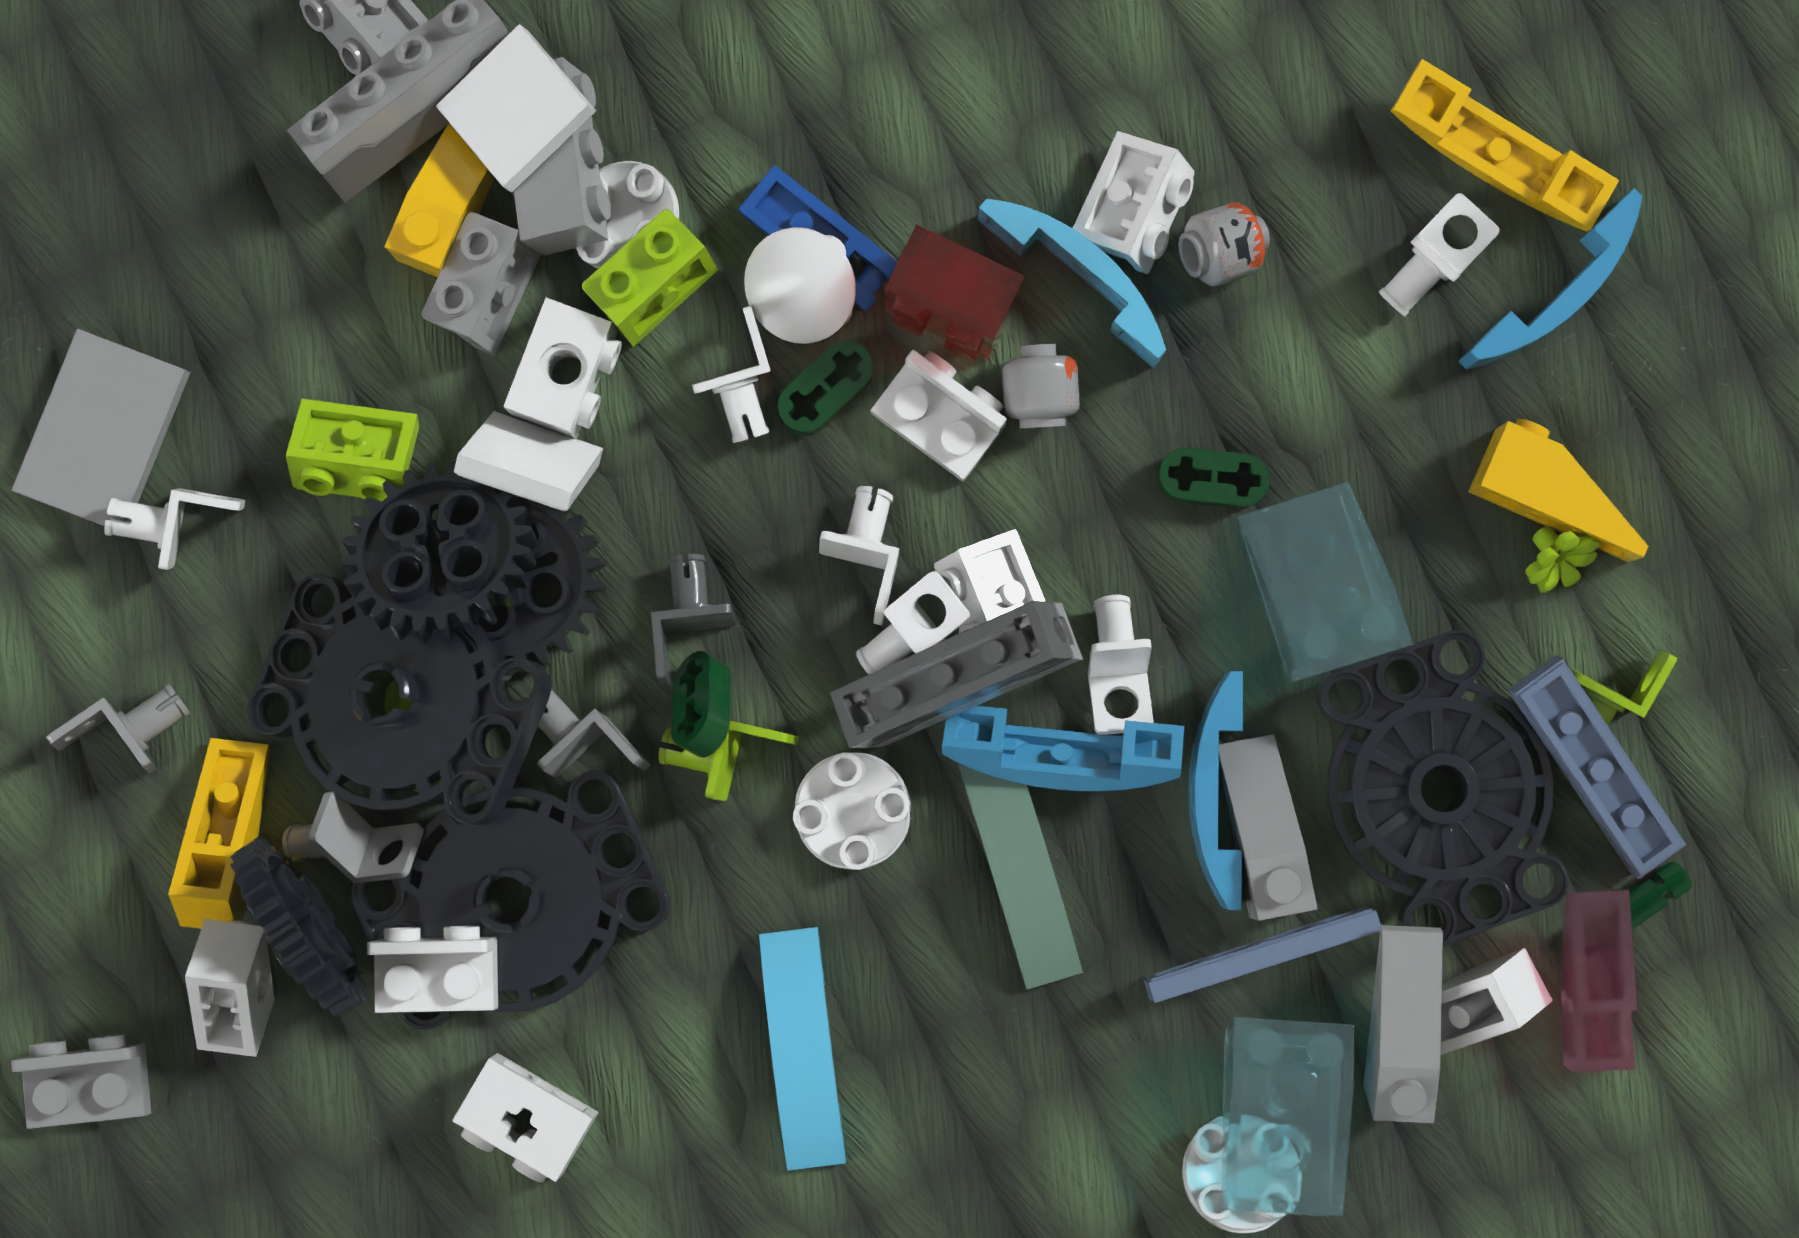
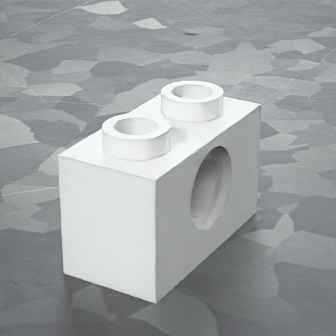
(559, 335)

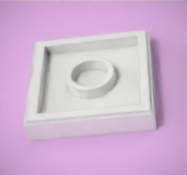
(515, 108)
(528, 461)

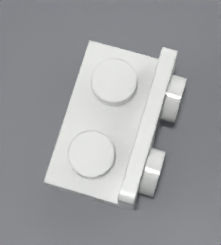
(1135, 200)
(940, 413)
(990, 578)
(435, 972)

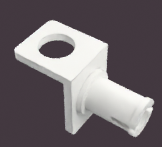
(1435, 257)
(738, 389)
(159, 523)
(863, 542)
(911, 627)
(1118, 664)

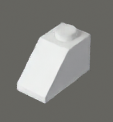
(1490, 1000)

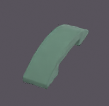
(1023, 878)

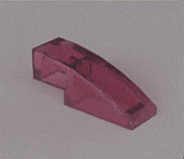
(1597, 982)

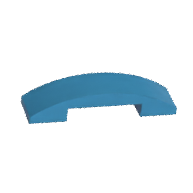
(1607, 243)
(1061, 758)
(1219, 866)

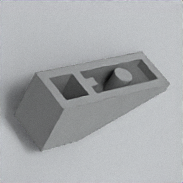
(1265, 829)
(1405, 1025)

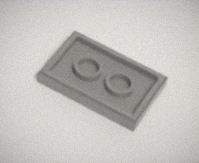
(100, 428)

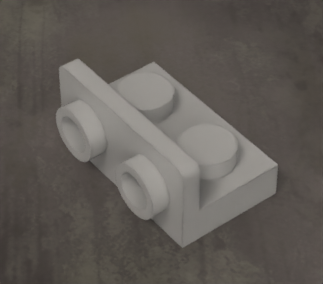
(363, 28)
(481, 282)
(84, 1084)

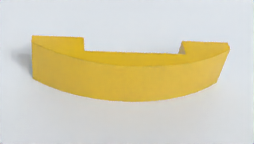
(1501, 152)

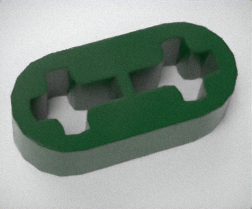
(816, 378)
(1214, 464)
(701, 704)

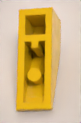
(437, 204)
(1549, 486)
(220, 822)

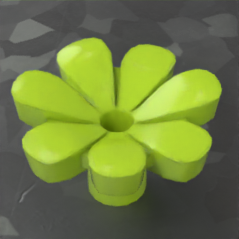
(1560, 558)

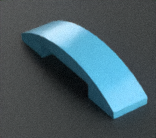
(1021, 226)
(801, 1048)

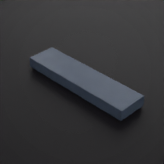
(1596, 766)
(1261, 954)

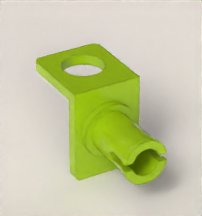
(1609, 701)
(722, 762)

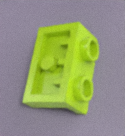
(650, 276)
(350, 449)

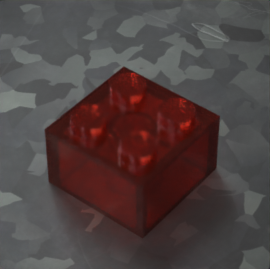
(951, 294)

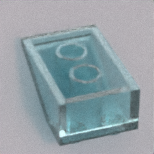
(1323, 582)
(1286, 1116)

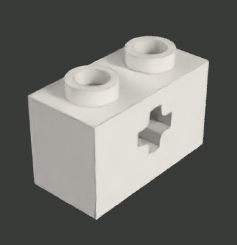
(230, 987)
(508, 1089)

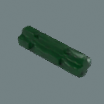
(1652, 895)

